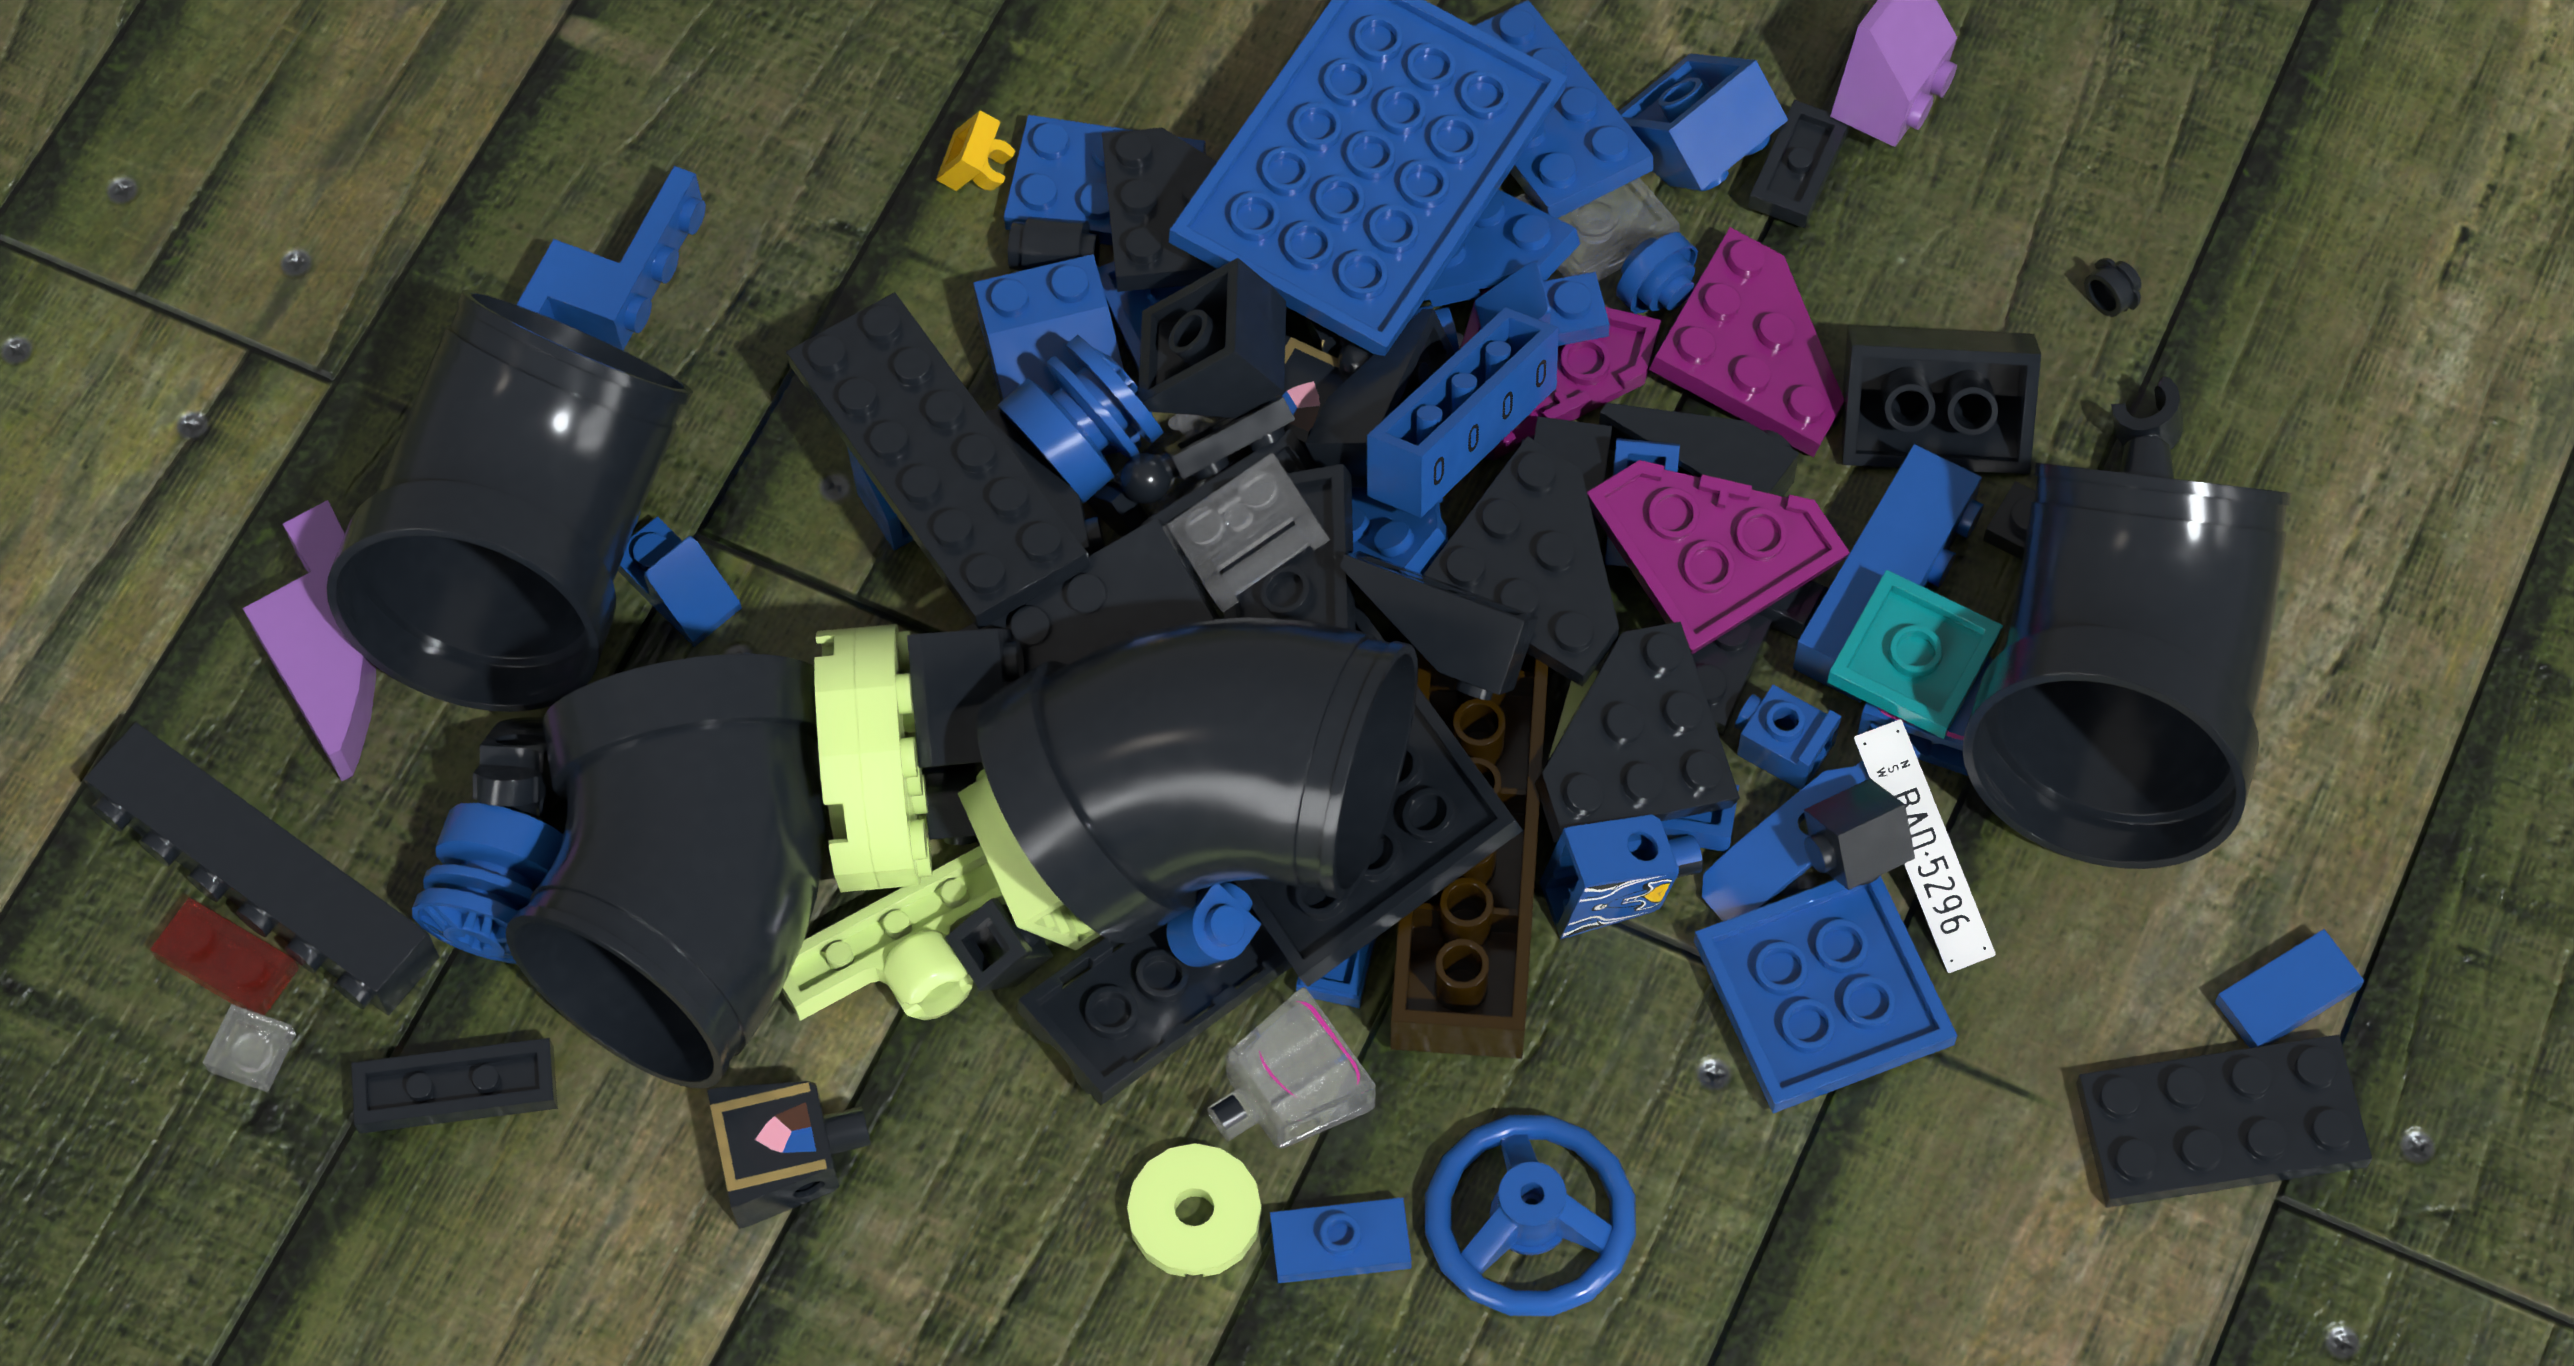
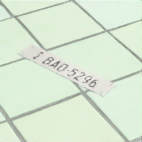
(1935, 869)

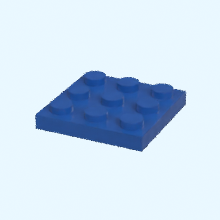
(1824, 990)

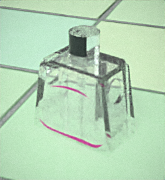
(1292, 1077)

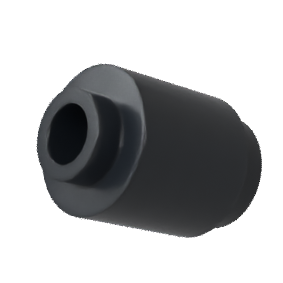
(1050, 241)

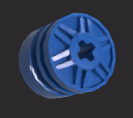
(1081, 417)
(487, 875)

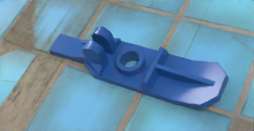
(1773, 851)

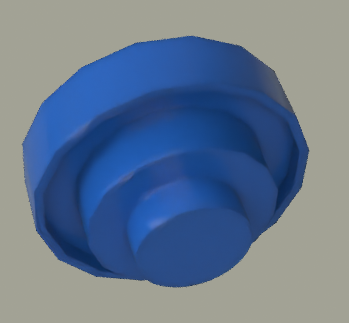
(1658, 274)

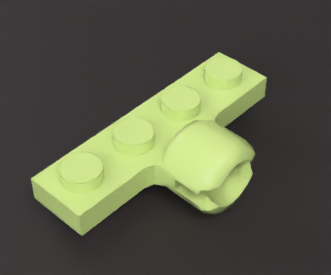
(898, 944)

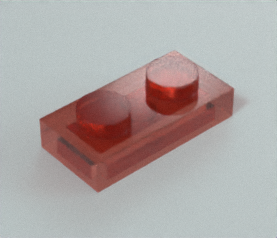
(224, 958)

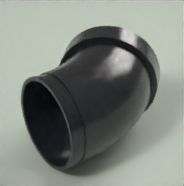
(505, 511)
(2130, 667)
(1201, 764)
(678, 858)

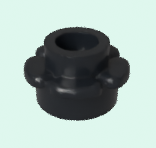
(2113, 287)

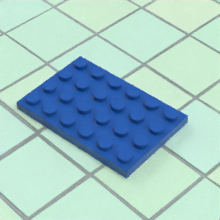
(1370, 163)

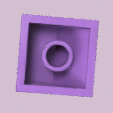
(1896, 68)

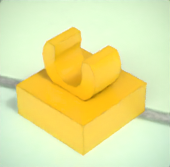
(969, 154)

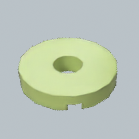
(1187, 1173)

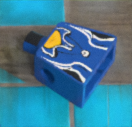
(1614, 872)

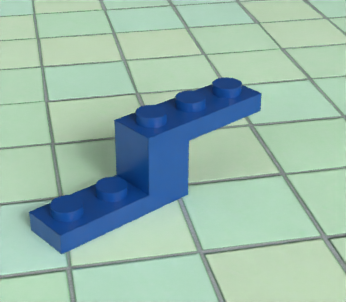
(614, 297)

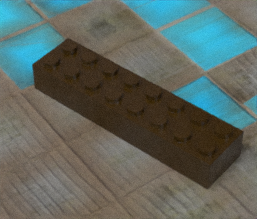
(1469, 944)

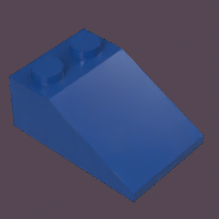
(1034, 316)

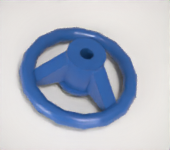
(1531, 1214)

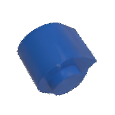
(1214, 928)

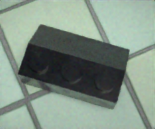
(1944, 391)

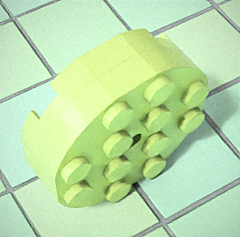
(870, 759)

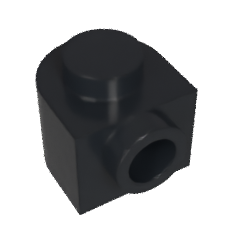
(945, 810)

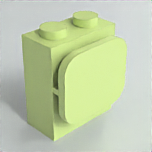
(1025, 892)

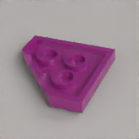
(1753, 346)
(1588, 372)
(1712, 545)

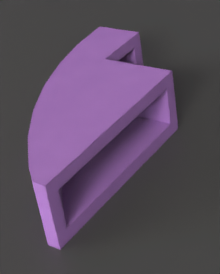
(308, 649)

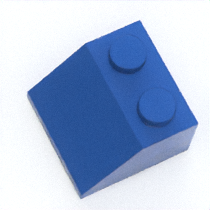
(1704, 118)

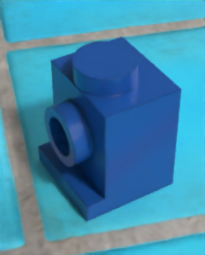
(1786, 754)

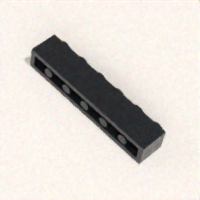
(261, 870)

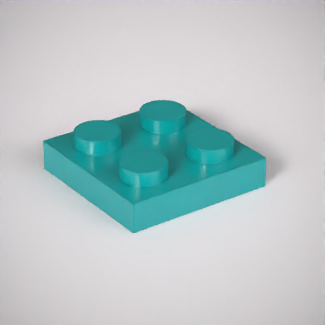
(1914, 654)

